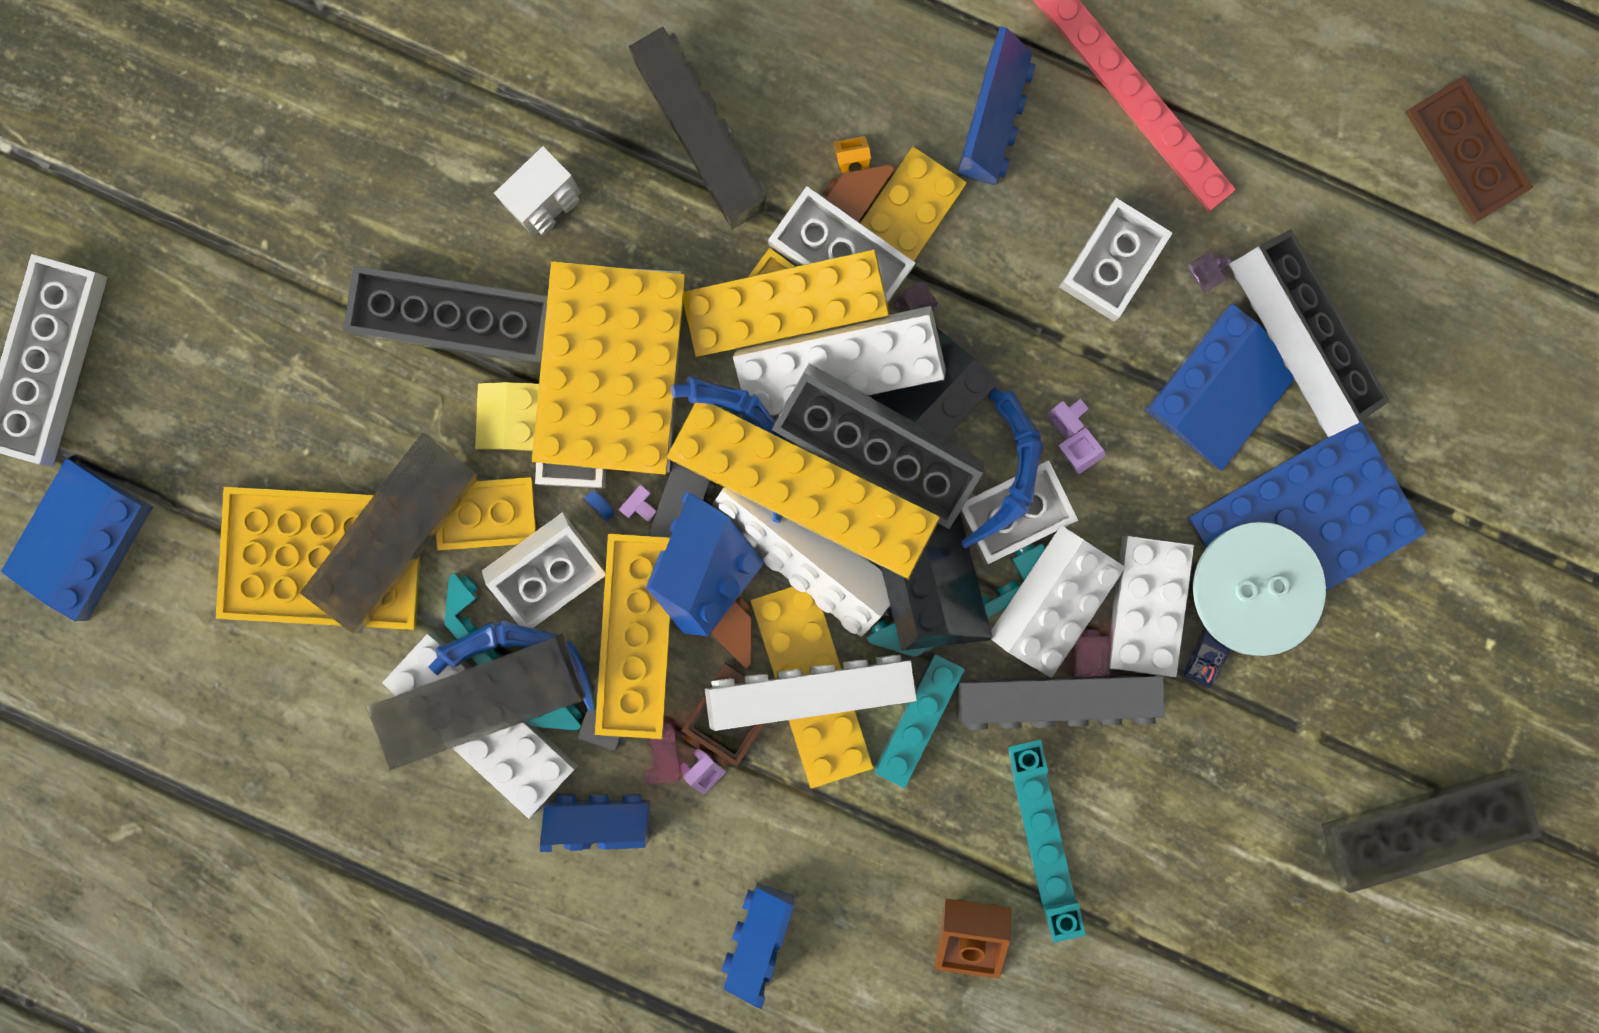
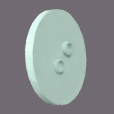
(1259, 589)

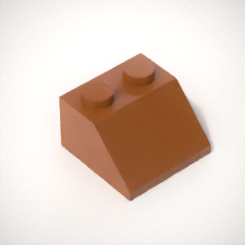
(973, 938)

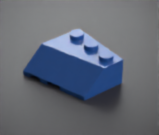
(702, 567)
(596, 820)
(757, 943)

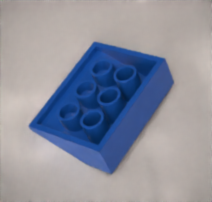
(996, 109)
(1222, 387)
(76, 541)

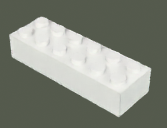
(865, 355)
(45, 356)
(827, 571)
(810, 694)
(514, 760)

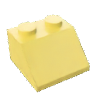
(506, 416)

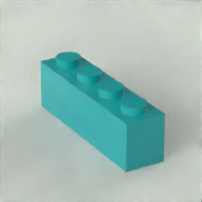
(918, 720)

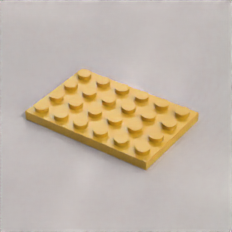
(608, 368)
(277, 544)

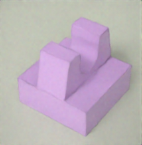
(1066, 418)
(1082, 450)
(637, 504)
(703, 773)

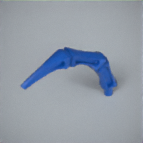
(732, 399)
(1028, 451)
(507, 635)

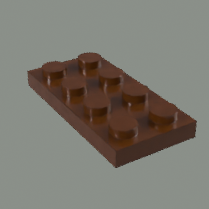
(1469, 149)

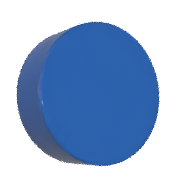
(599, 505)

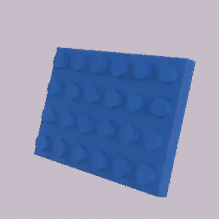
(1329, 495)

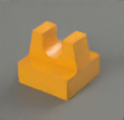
(852, 151)

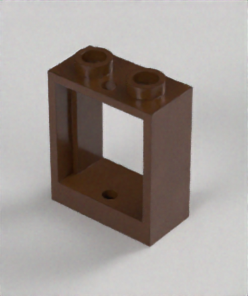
(699, 738)

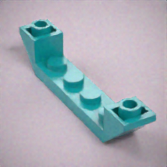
(461, 596)
(885, 633)
(1045, 841)

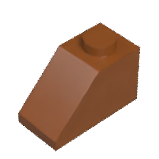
(858, 190)
(735, 632)

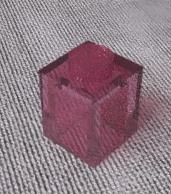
(1091, 654)

